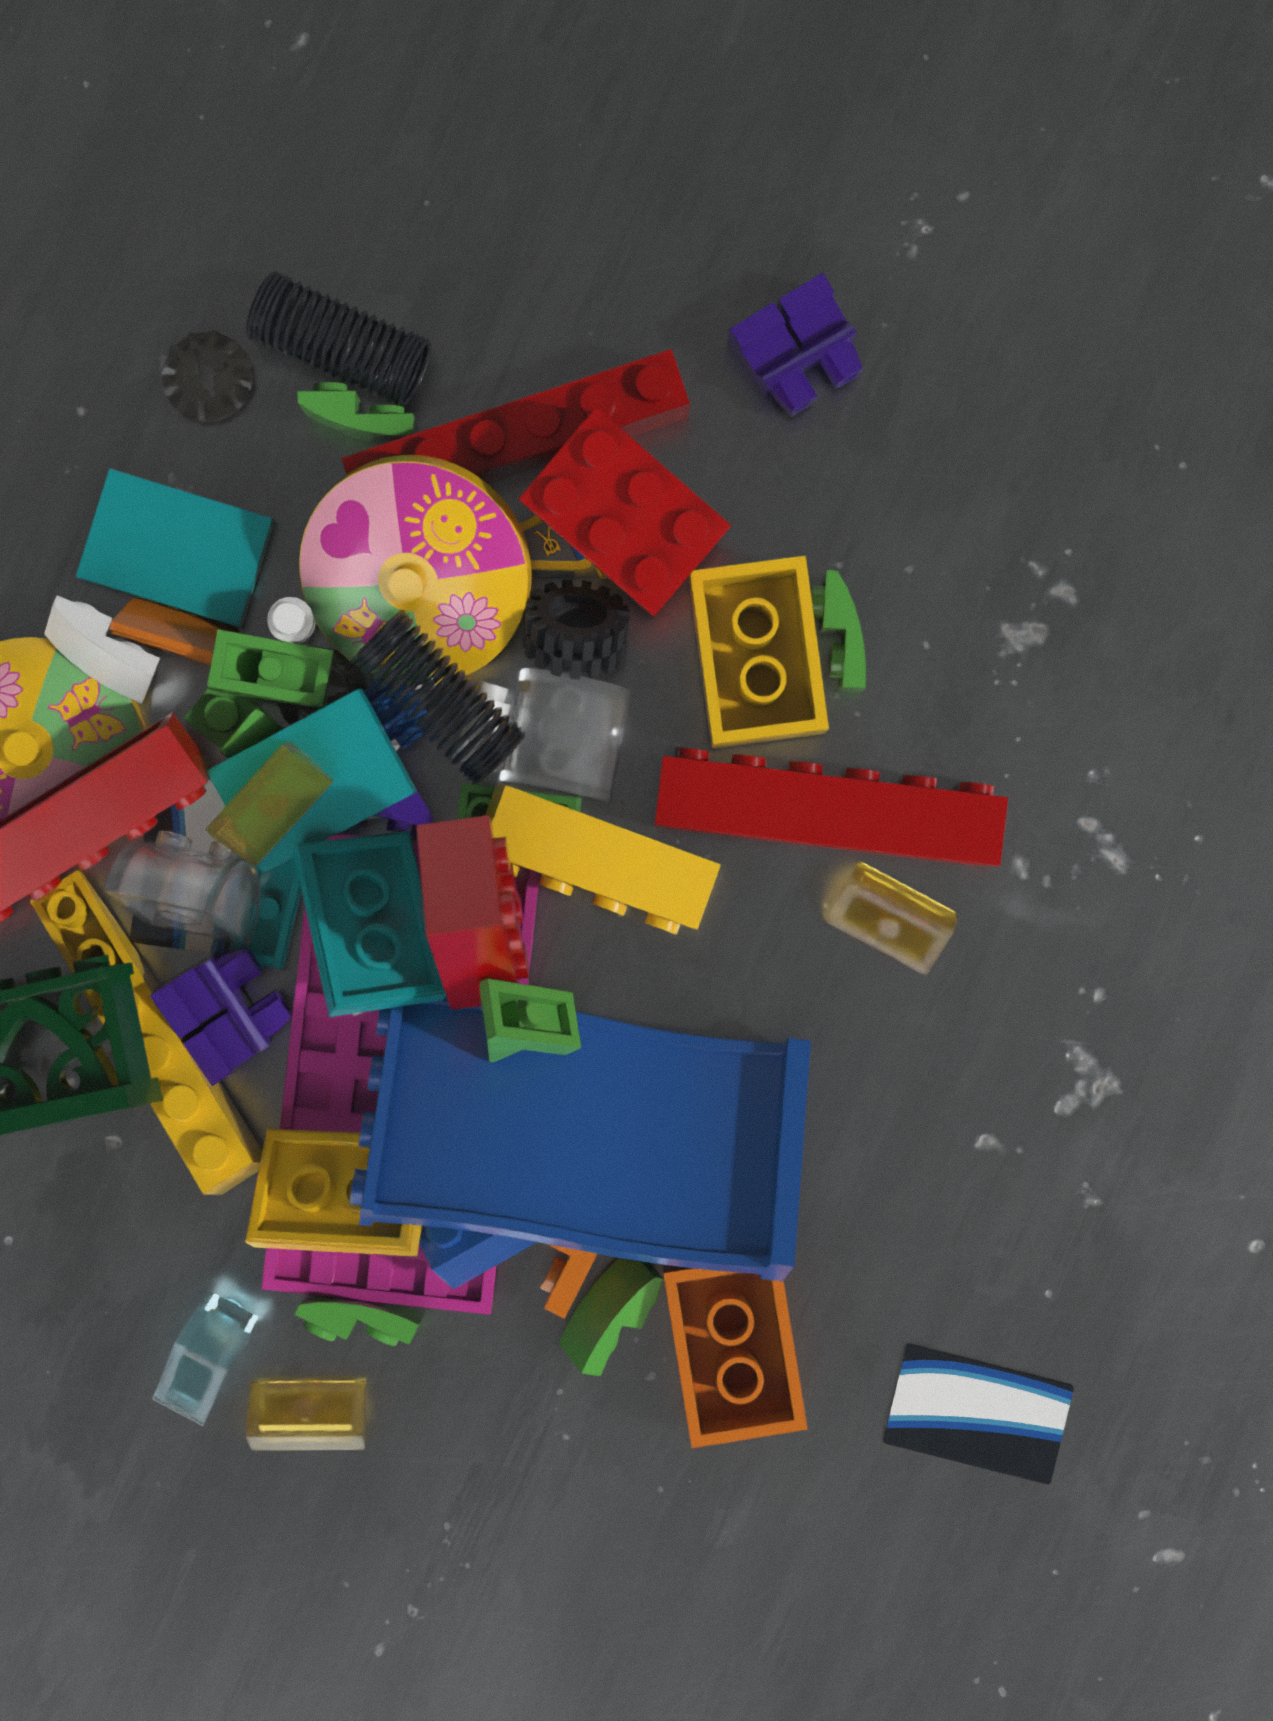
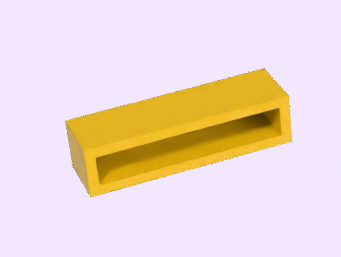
(602, 859)

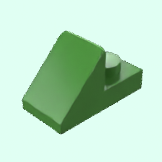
(270, 669)
(231, 721)
(527, 1019)

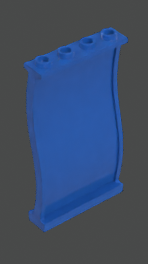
(614, 1151)

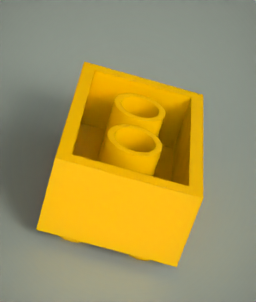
(758, 652)

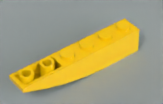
(193, 1112)

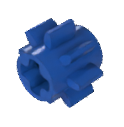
(395, 723)

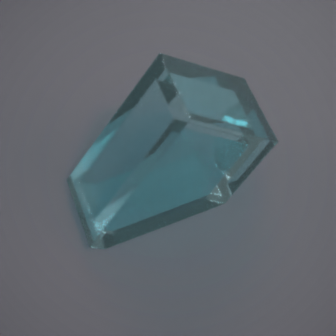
(205, 1357)

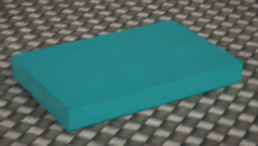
(175, 548)
(350, 749)
(368, 922)

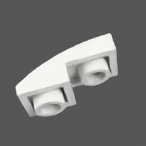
(81, 637)

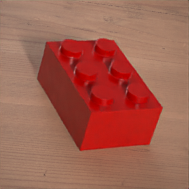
(624, 512)
(470, 907)

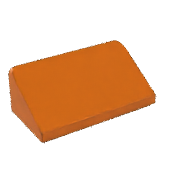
(168, 630)

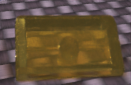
(270, 804)
(893, 918)
(307, 1415)

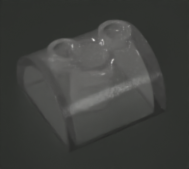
(570, 734)
(187, 888)

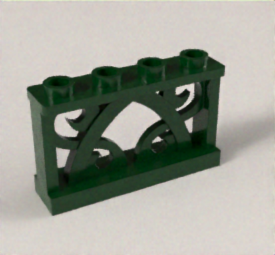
(100, 1086)

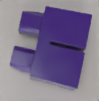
(793, 339)
(236, 1031)

